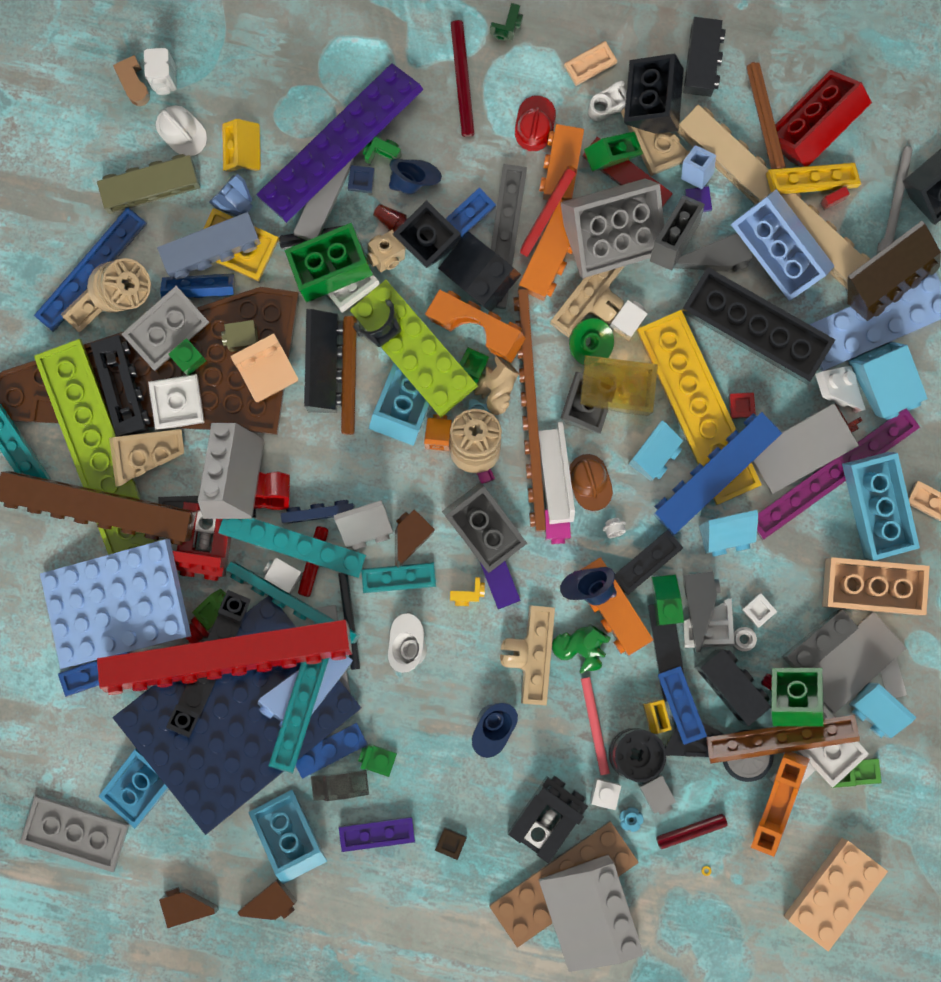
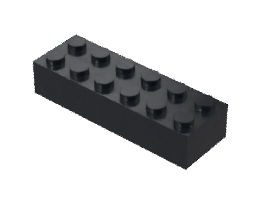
(758, 325)

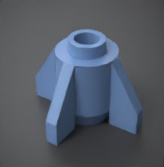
(233, 197)

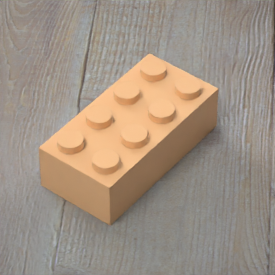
(875, 586)
(835, 894)

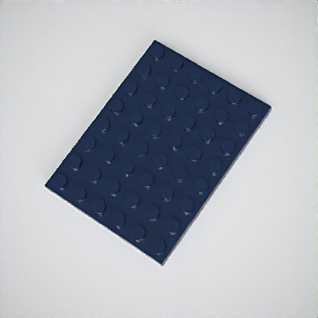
(232, 741)

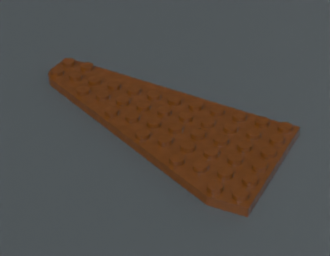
(221, 385)

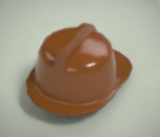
(590, 482)

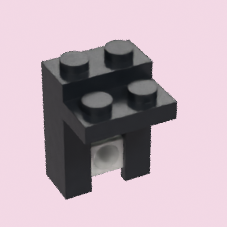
(568, 804)

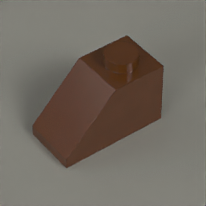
(410, 535)
(270, 903)
(184, 907)

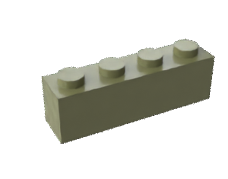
(148, 183)

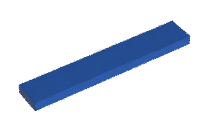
(105, 250)

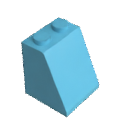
(889, 379)

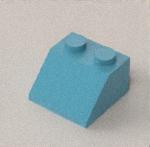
(656, 451)
(881, 710)

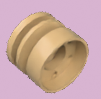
(108, 291)
(476, 452)

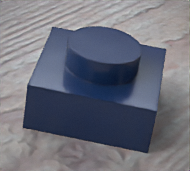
(361, 179)

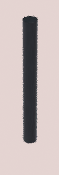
(348, 616)

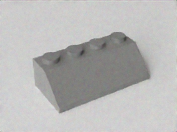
(230, 472)

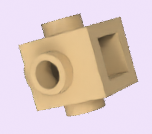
(385, 251)

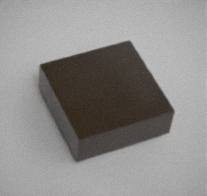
(450, 843)

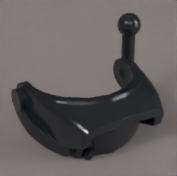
(386, 332)

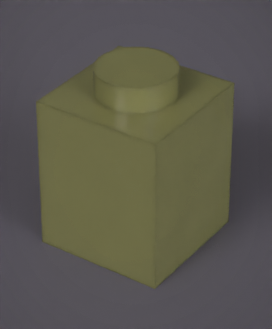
(239, 335)

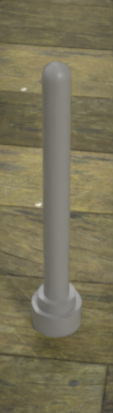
(897, 199)

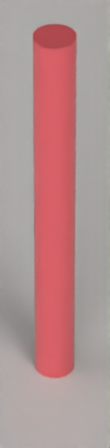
(595, 726)

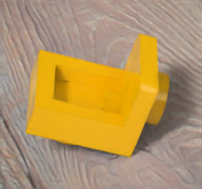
(463, 598)

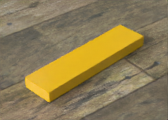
(813, 178)

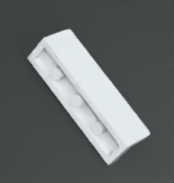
(556, 475)

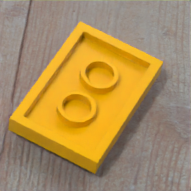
(251, 263)

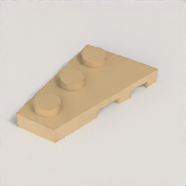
(659, 150)
(142, 452)

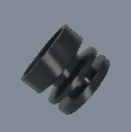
(651, 755)

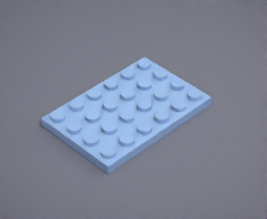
(115, 604)

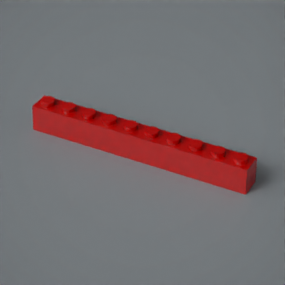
(224, 656)

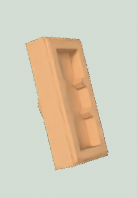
(590, 63)

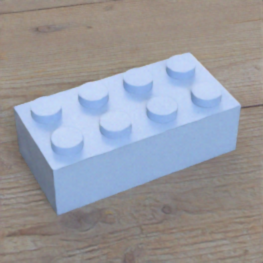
(783, 245)

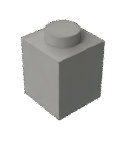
(657, 795)

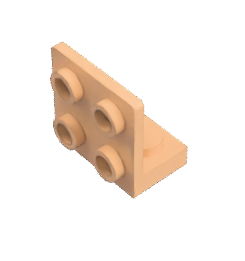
(265, 368)

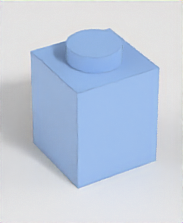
(698, 167)

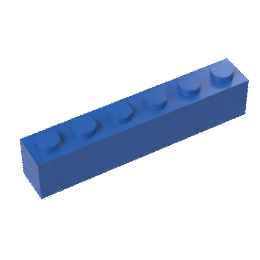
(717, 473)

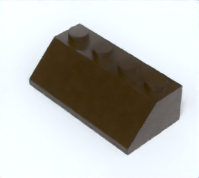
(893, 272)

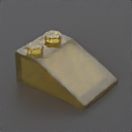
(619, 385)

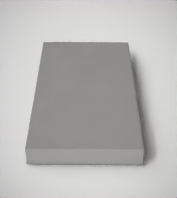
(805, 448)
(857, 661)
(74, 833)

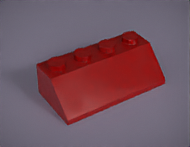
(820, 117)

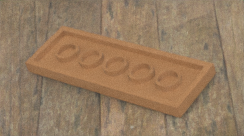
(524, 908)

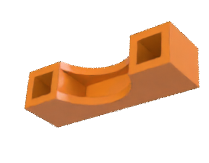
(450, 312)
(780, 803)

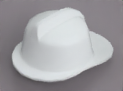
(181, 130)
(406, 643)

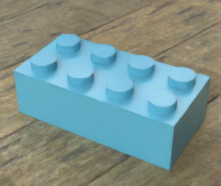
(881, 506)

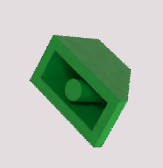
(613, 151)
(667, 600)

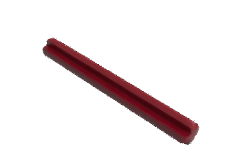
(462, 78)

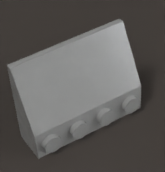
(613, 226)
(591, 915)

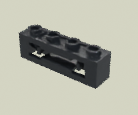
(110, 348)

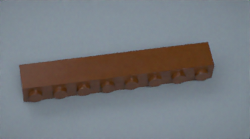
(96, 506)

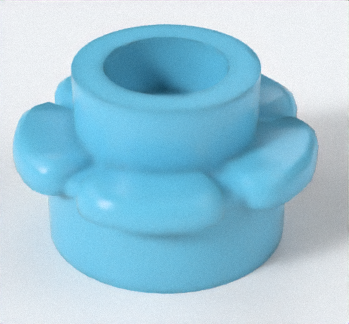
(626, 824)

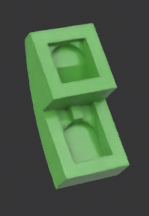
(864, 773)

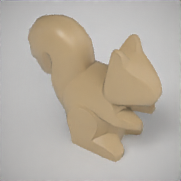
(498, 385)

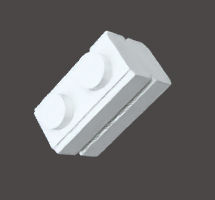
(160, 70)

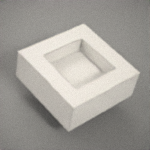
(759, 610)

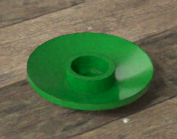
(601, 340)

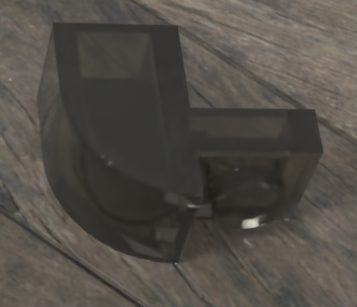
(340, 785)

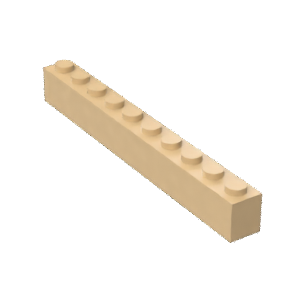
(749, 176)

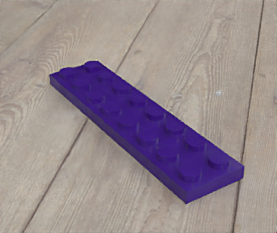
(339, 142)

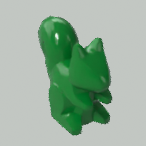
(585, 642)

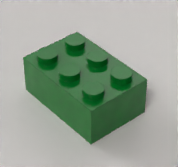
(328, 262)

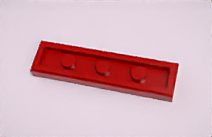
(629, 172)
(547, 210)

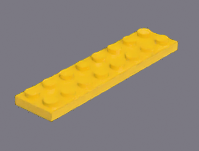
(693, 395)

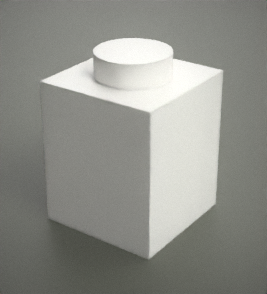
(629, 319)
(282, 575)
(605, 794)

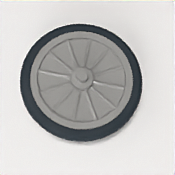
(749, 768)

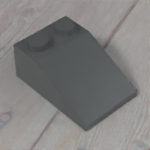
(484, 527)

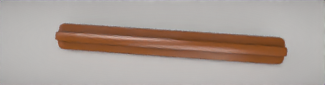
(765, 116)
(348, 376)

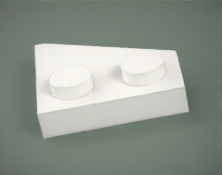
(842, 387)
(720, 629)

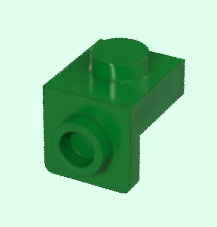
(387, 149)

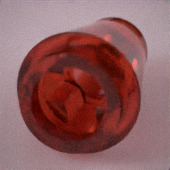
(389, 217)

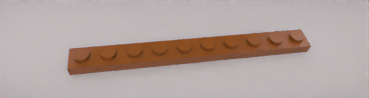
(530, 422)

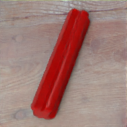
(311, 569)

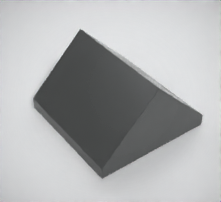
(581, 415)

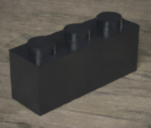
(703, 56)

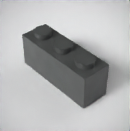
(677, 232)
(821, 640)

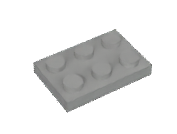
(165, 327)

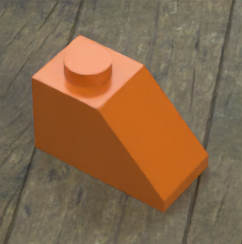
(438, 433)

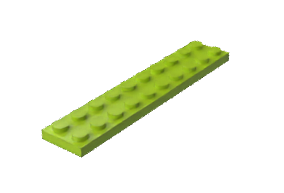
(86, 429)

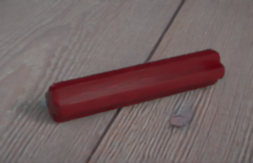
(691, 831)

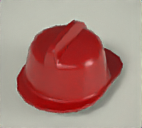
(534, 123)

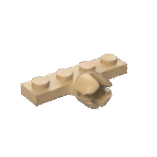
(590, 297)
(533, 655)

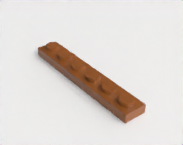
(782, 739)

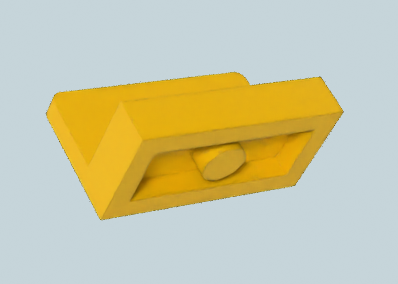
(241, 145)

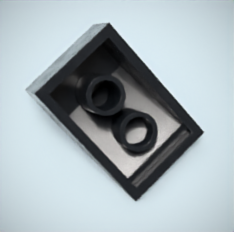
(479, 271)

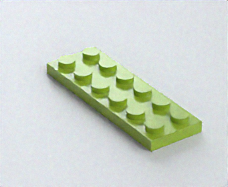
(416, 350)

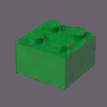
(797, 697)

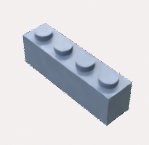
(209, 246)

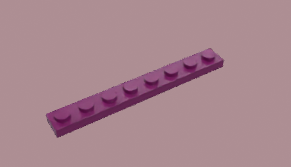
(832, 474)

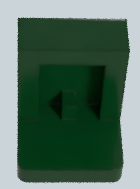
(513, 21)

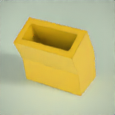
(652, 719)

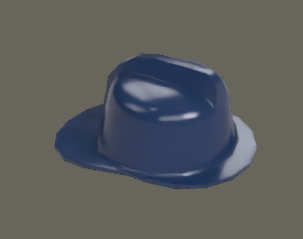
(411, 175)
(590, 585)
(493, 729)

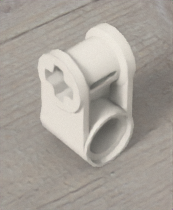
(612, 99)

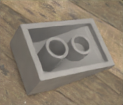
(364, 525)

